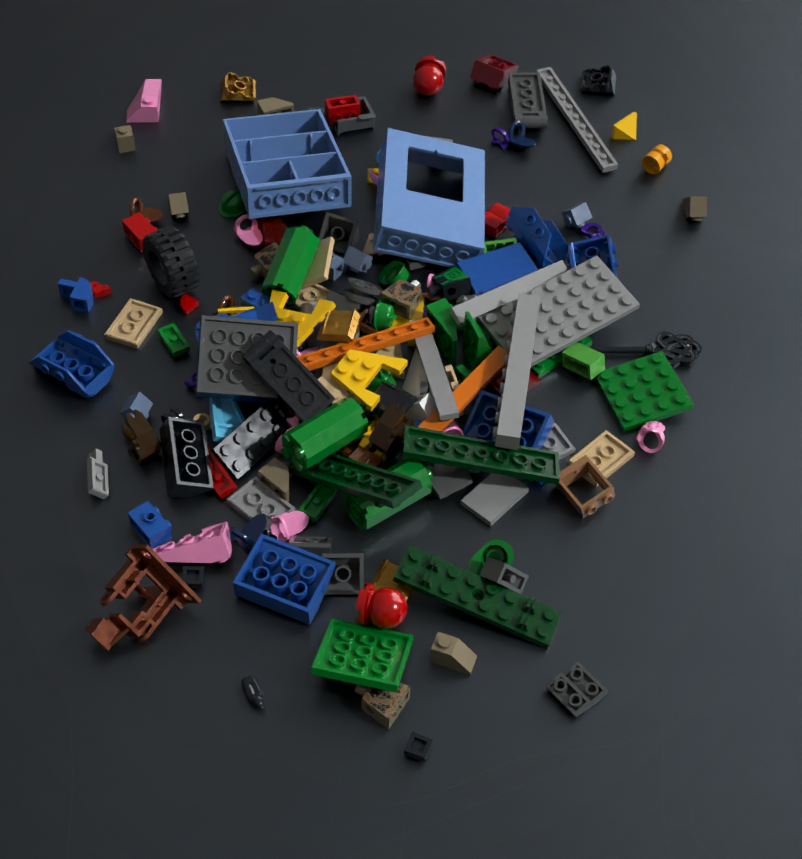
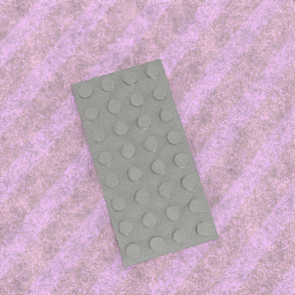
(569, 309)

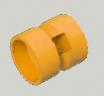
(656, 159)

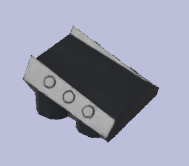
(599, 80)
(391, 394)

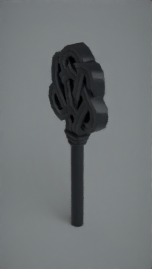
(678, 349)

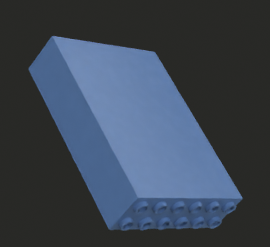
(286, 163)

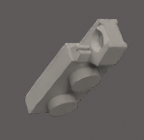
(97, 475)

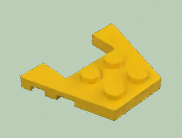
(305, 321)
(359, 369)

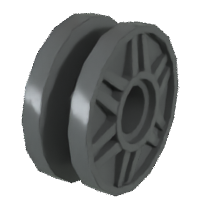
(362, 292)

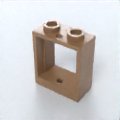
(574, 472)

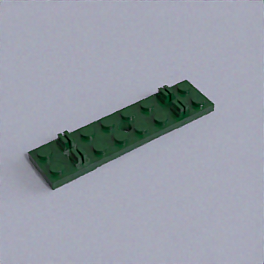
(467, 452)
(361, 480)
(497, 604)

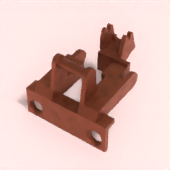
(168, 591)

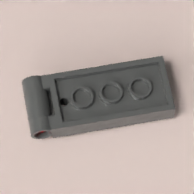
(527, 100)

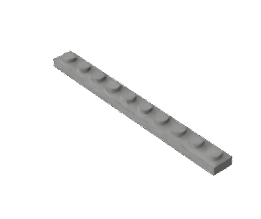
(577, 120)

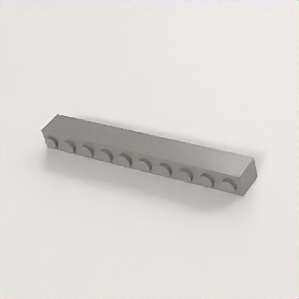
(517, 372)

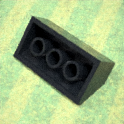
(185, 457)

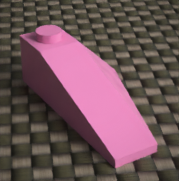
(146, 103)
(207, 547)

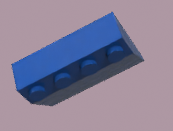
(497, 268)
(481, 422)
(284, 578)

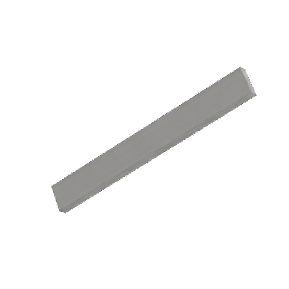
(506, 293)
(436, 377)

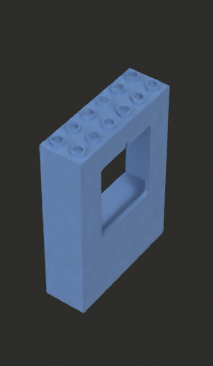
(423, 224)

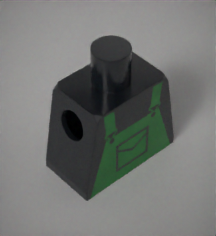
(450, 284)

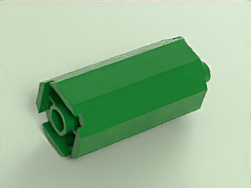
(291, 263)
(324, 433)
(366, 514)

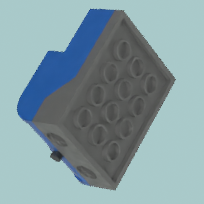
(219, 361)

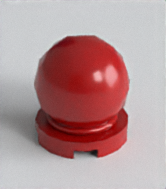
(429, 76)
(382, 607)

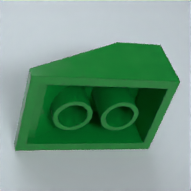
(445, 328)
(475, 344)

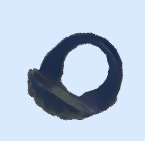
(519, 140)
(250, 533)

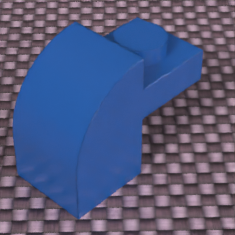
(79, 293)

